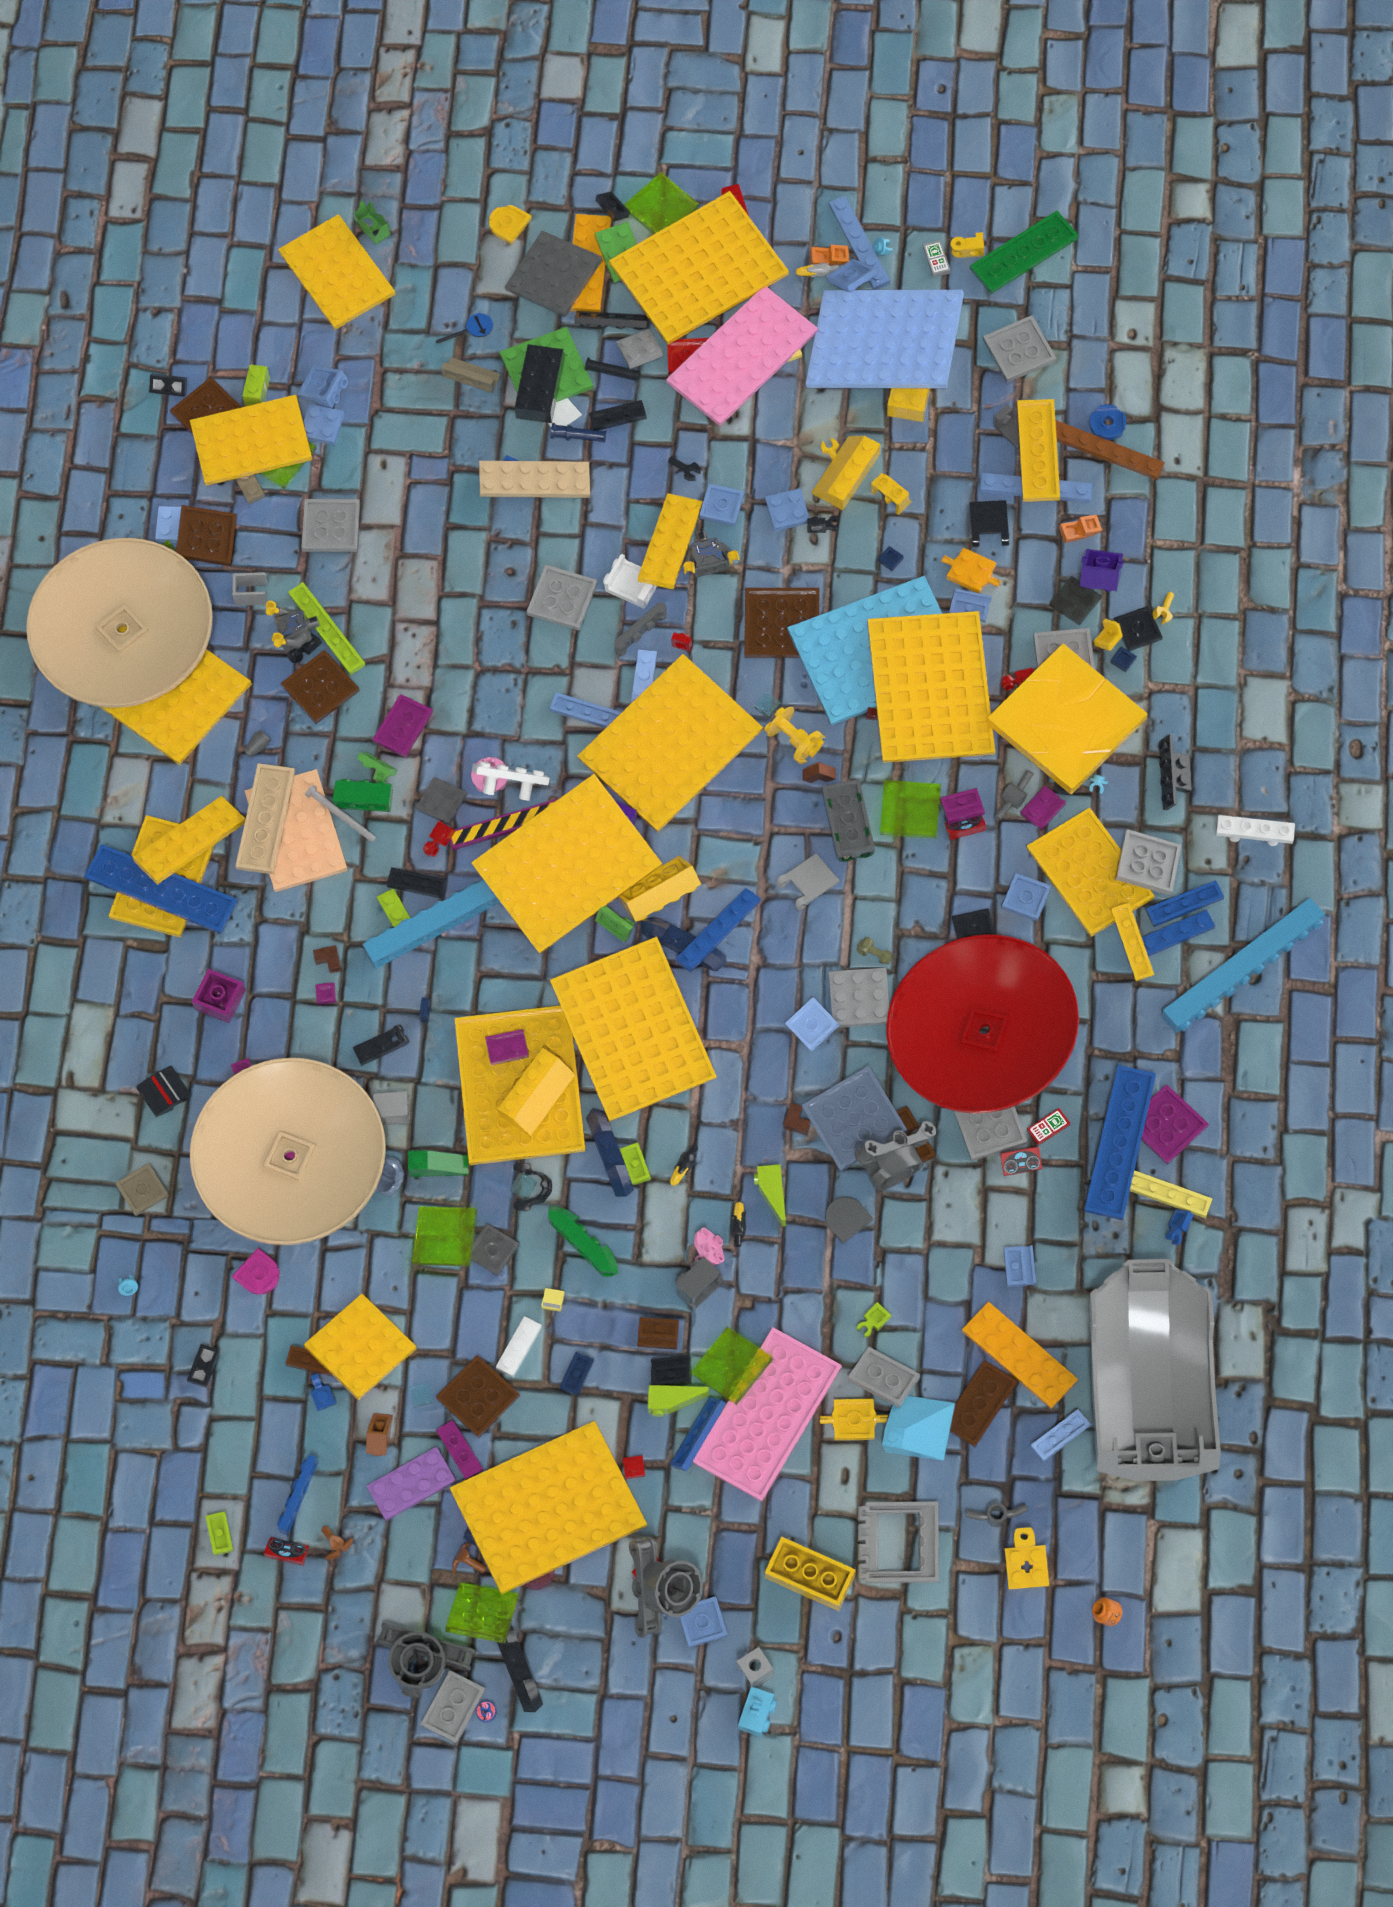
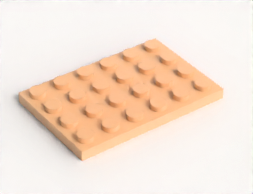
(308, 840)

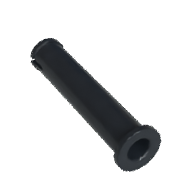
(611, 369)

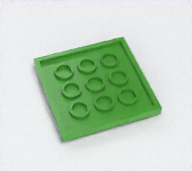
(574, 377)

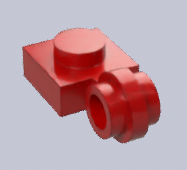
(1009, 683)
(441, 834)

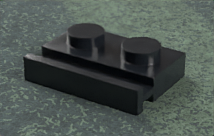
(671, 1371)

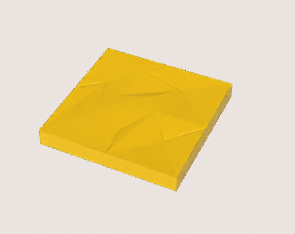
(1067, 718)

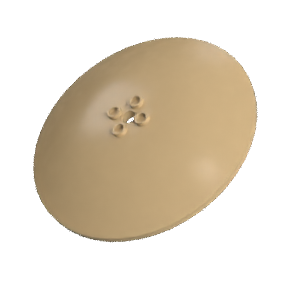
(113, 586)
(280, 1110)

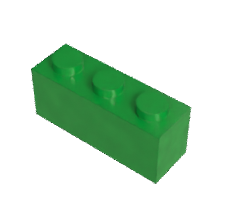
(363, 795)

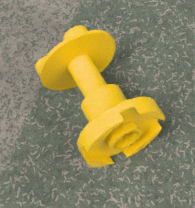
(805, 744)

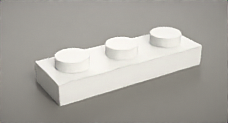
(518, 1346)

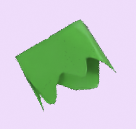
(369, 212)

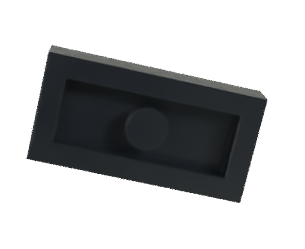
(612, 206)

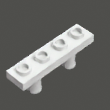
(502, 771)
(1255, 829)

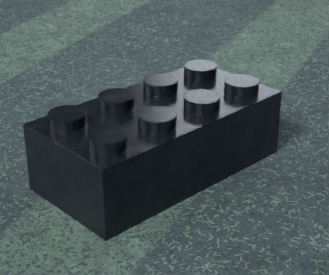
(539, 383)

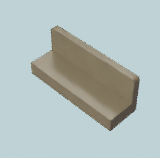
(470, 375)

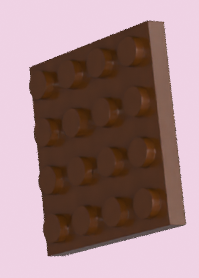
(770, 613)

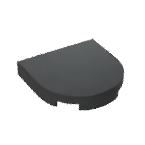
(846, 1218)

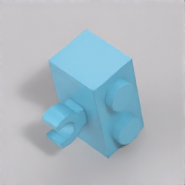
(756, 1712)

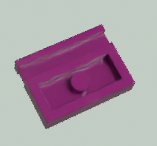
(962, 806)
(1043, 808)
(507, 1047)

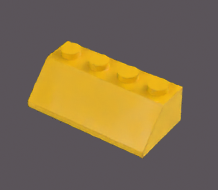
(847, 471)
(660, 888)
(536, 1092)

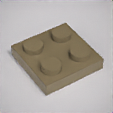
(142, 1189)

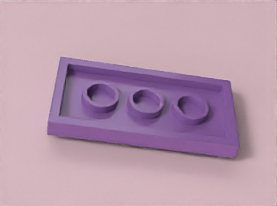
(411, 1483)

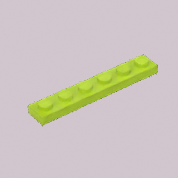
(327, 630)

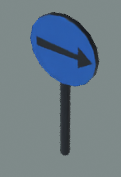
(477, 325)

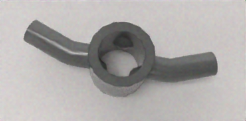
(1014, 795)
(996, 1507)

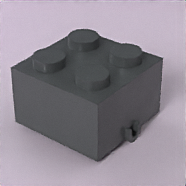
(698, 1283)

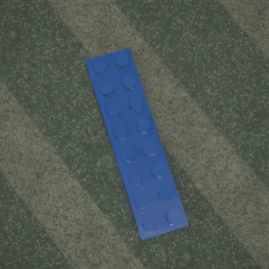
(173, 895)
(1120, 1142)

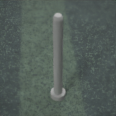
(311, 792)

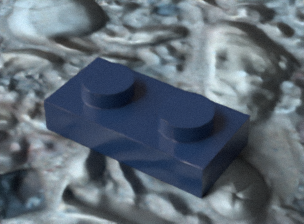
(577, 1374)

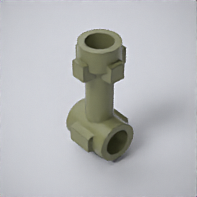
(866, 946)

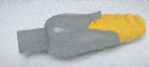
(816, 270)

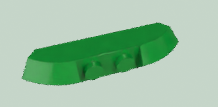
(598, 1257)

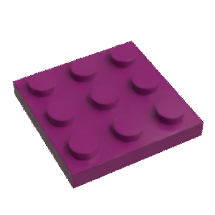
(1171, 1125)

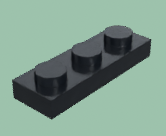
(617, 415)
(416, 883)

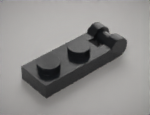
(380, 1045)

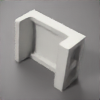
(625, 585)

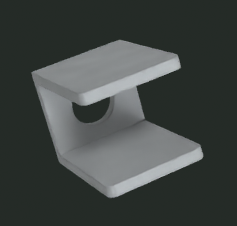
(249, 579)
(393, 1107)
(758, 1677)

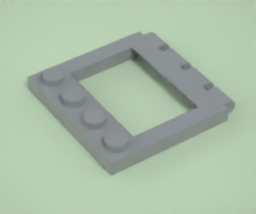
(928, 1542)

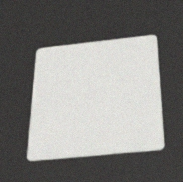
(565, 413)

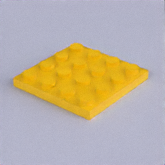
(360, 1346)

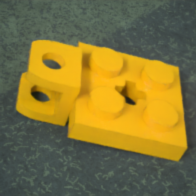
(1024, 1552)

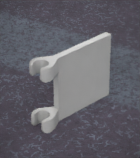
(810, 878)

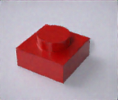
(681, 641)
(634, 1467)

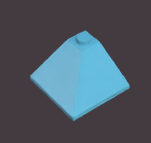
(919, 1428)

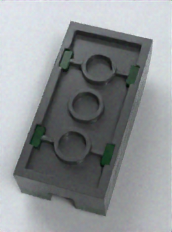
(848, 820)

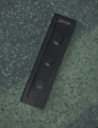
(605, 319)

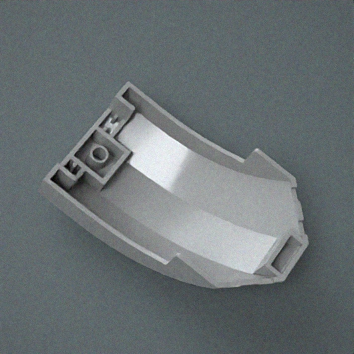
(1153, 1374)

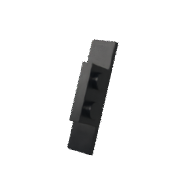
(1174, 772)

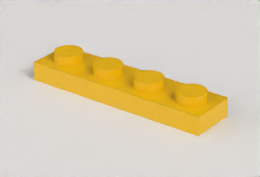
(1132, 942)

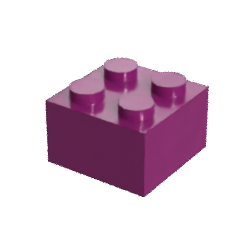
(218, 995)

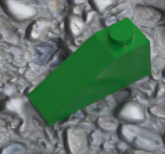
(437, 1164)

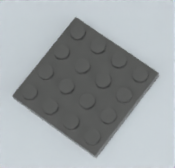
(553, 273)

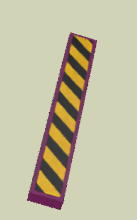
(495, 826)

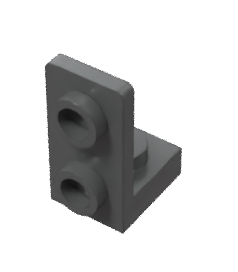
(1007, 426)

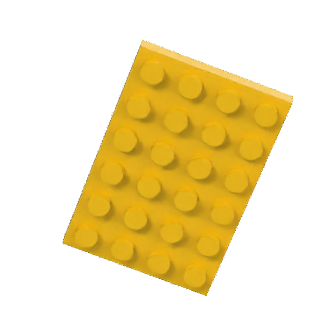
(336, 271)
(250, 440)
(1083, 868)
(146, 916)

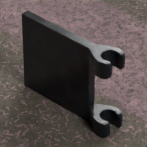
(989, 518)

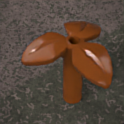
(336, 1543)
(463, 1556)

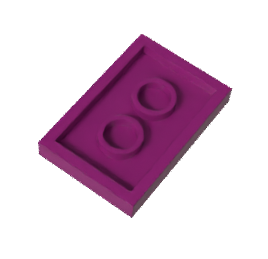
(402, 725)

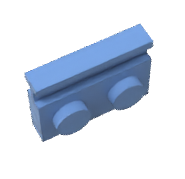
(969, 602)
(1019, 1266)

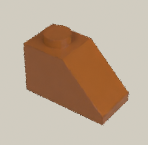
(379, 1434)

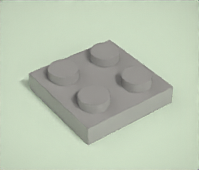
(639, 348)

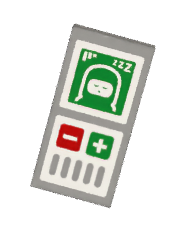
(936, 258)

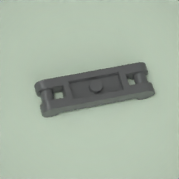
(636, 631)

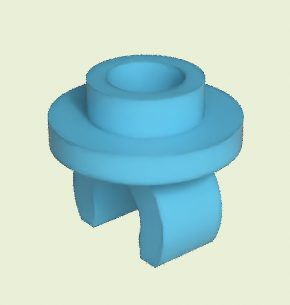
(880, 247)
(1098, 780)
(127, 1286)

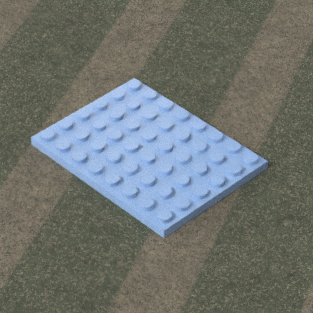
(885, 339)

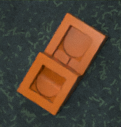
(833, 255)
(1080, 529)

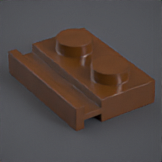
(658, 1333)

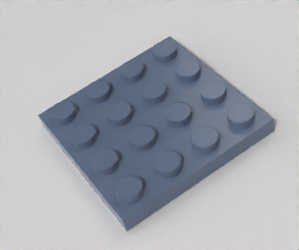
(852, 1115)

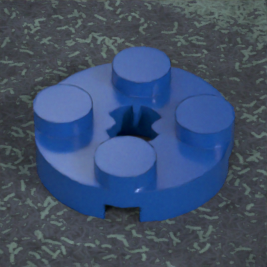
(1110, 431)

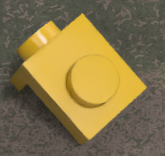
(1109, 635)

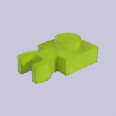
(875, 1318)

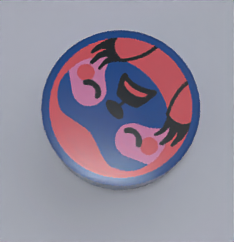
(486, 1711)

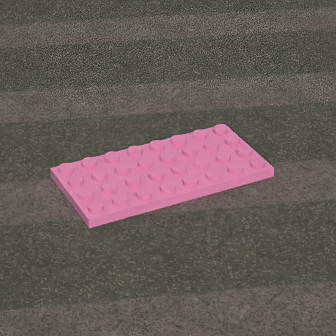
(742, 355)
(760, 1432)

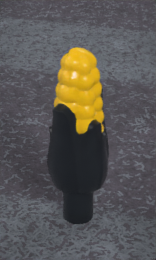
(684, 1165)
(738, 1224)

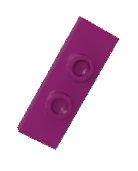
(459, 1450)

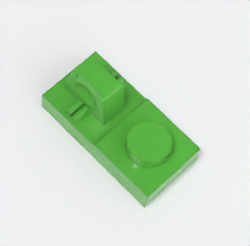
(383, 770)
(613, 923)

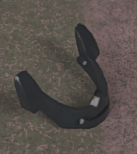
(546, 1185)

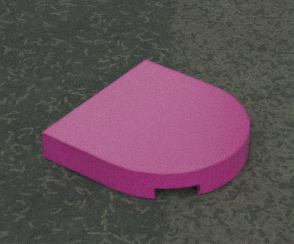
(258, 1273)

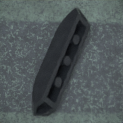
(520, 1673)

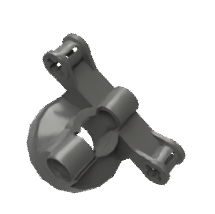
(896, 1158)
(653, 1589)
(405, 1646)

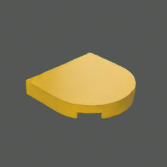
(508, 222)

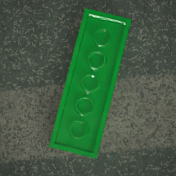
(1024, 252)

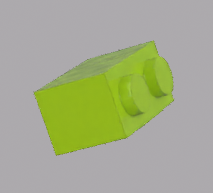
(256, 385)

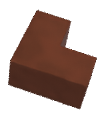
(819, 772)
(330, 956)
(794, 1122)

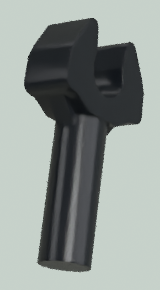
(686, 468)

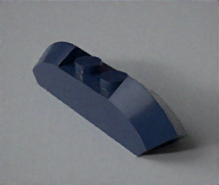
(678, 940)
(609, 1153)

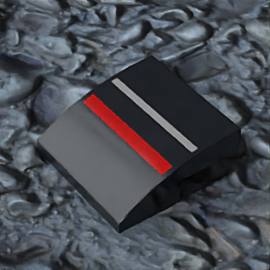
(163, 1091)

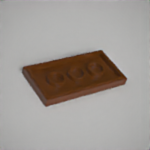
(981, 1403)

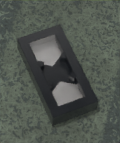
(168, 385)
(203, 1365)

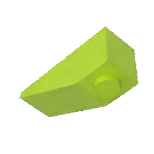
(771, 1188)
(672, 1398)

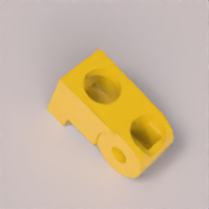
(968, 247)

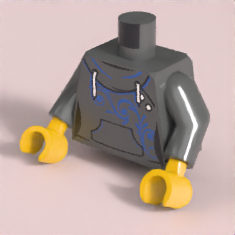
(708, 556)
(292, 627)

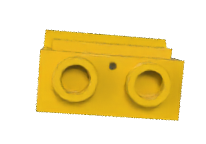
(892, 491)

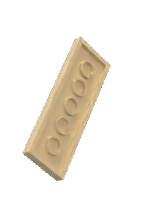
(534, 479)
(265, 818)

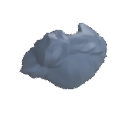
(391, 1177)

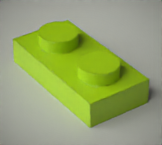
(392, 907)
(635, 1164)
(219, 1533)

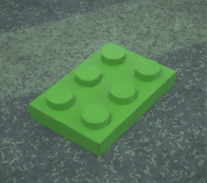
(614, 242)

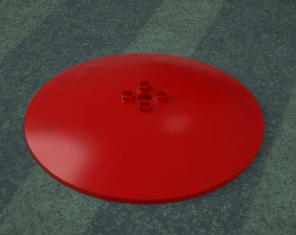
(973, 986)

